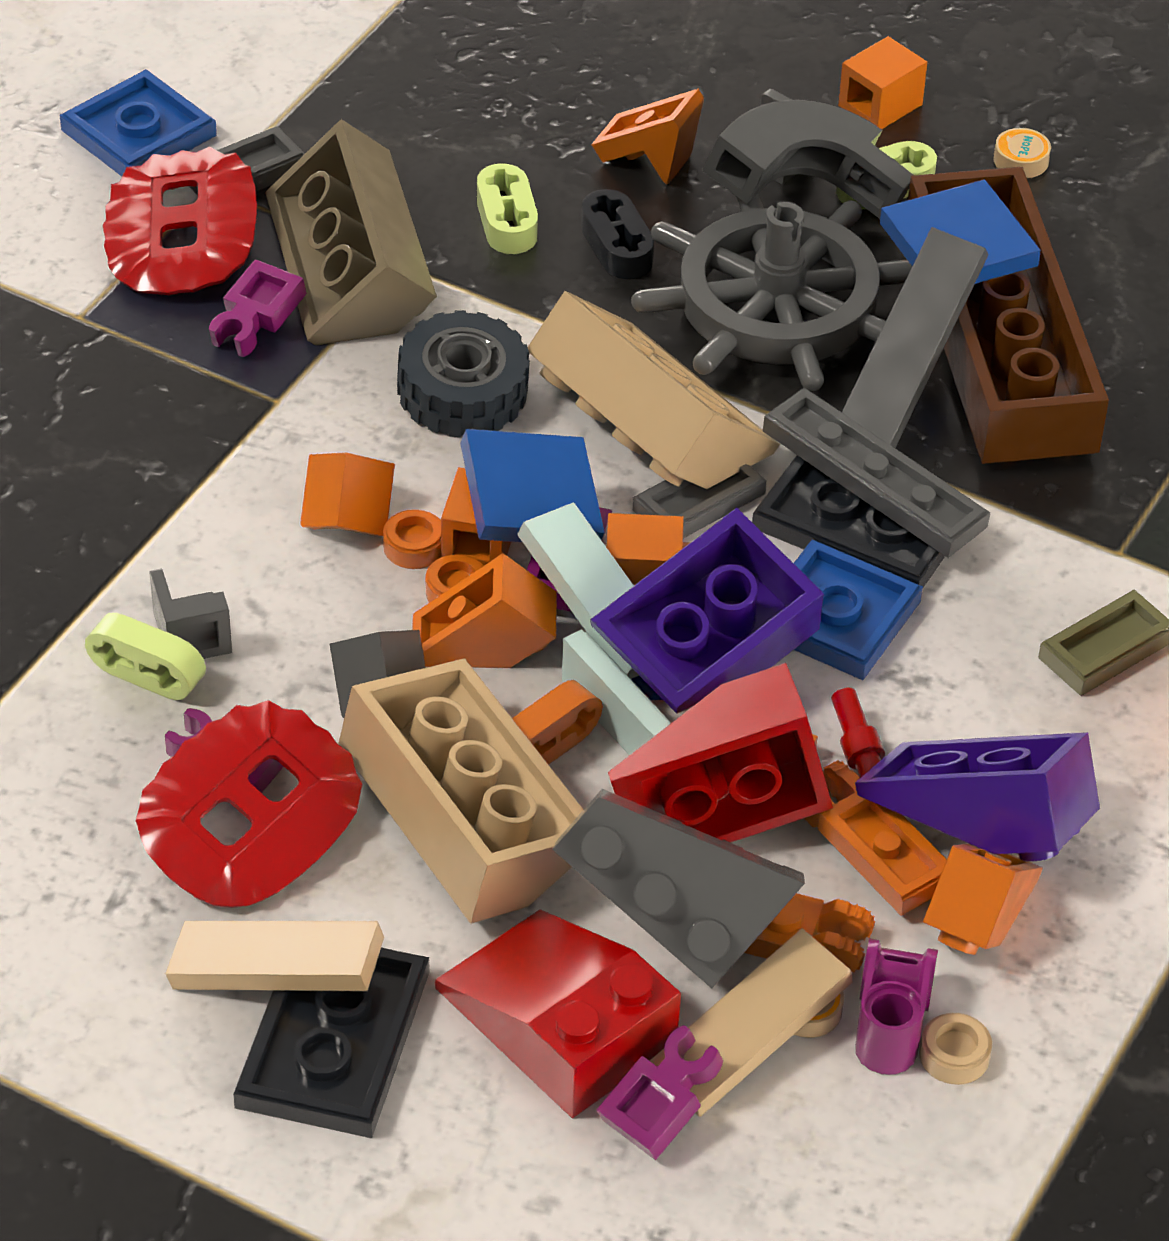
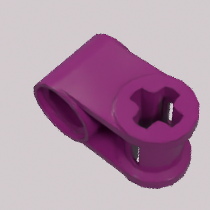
(892, 1007)

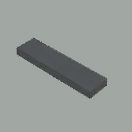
(915, 334)
(876, 472)

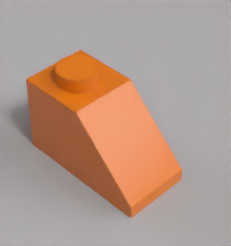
(489, 618)
(979, 897)

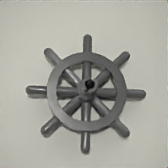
(775, 285)

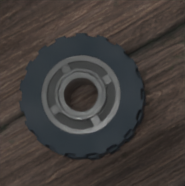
(462, 373)

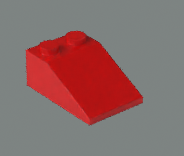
(732, 761)
(565, 1006)

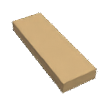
(275, 955)
(764, 1012)

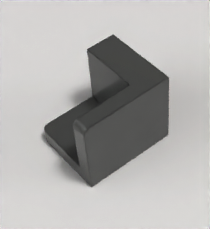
(195, 618)
(374, 658)

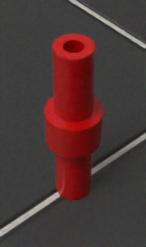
(860, 742)

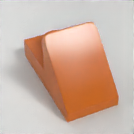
(659, 130)

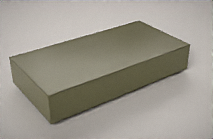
(1106, 642)

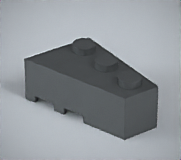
(677, 883)

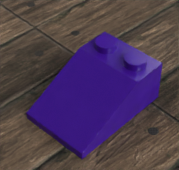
(712, 613)
(992, 791)

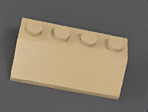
(646, 395)
(461, 785)

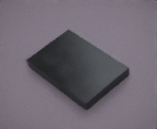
(815, 507)
(333, 1052)

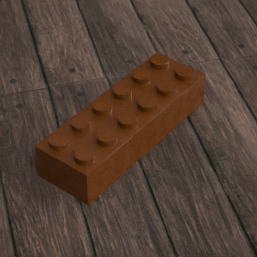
(1021, 345)

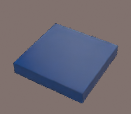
(137, 121)
(968, 213)
(525, 477)
(859, 609)

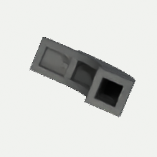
(810, 141)

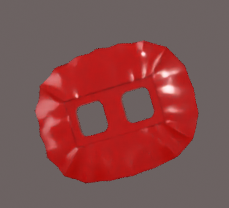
(221, 214)
(283, 834)

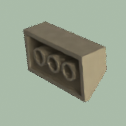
(350, 239)

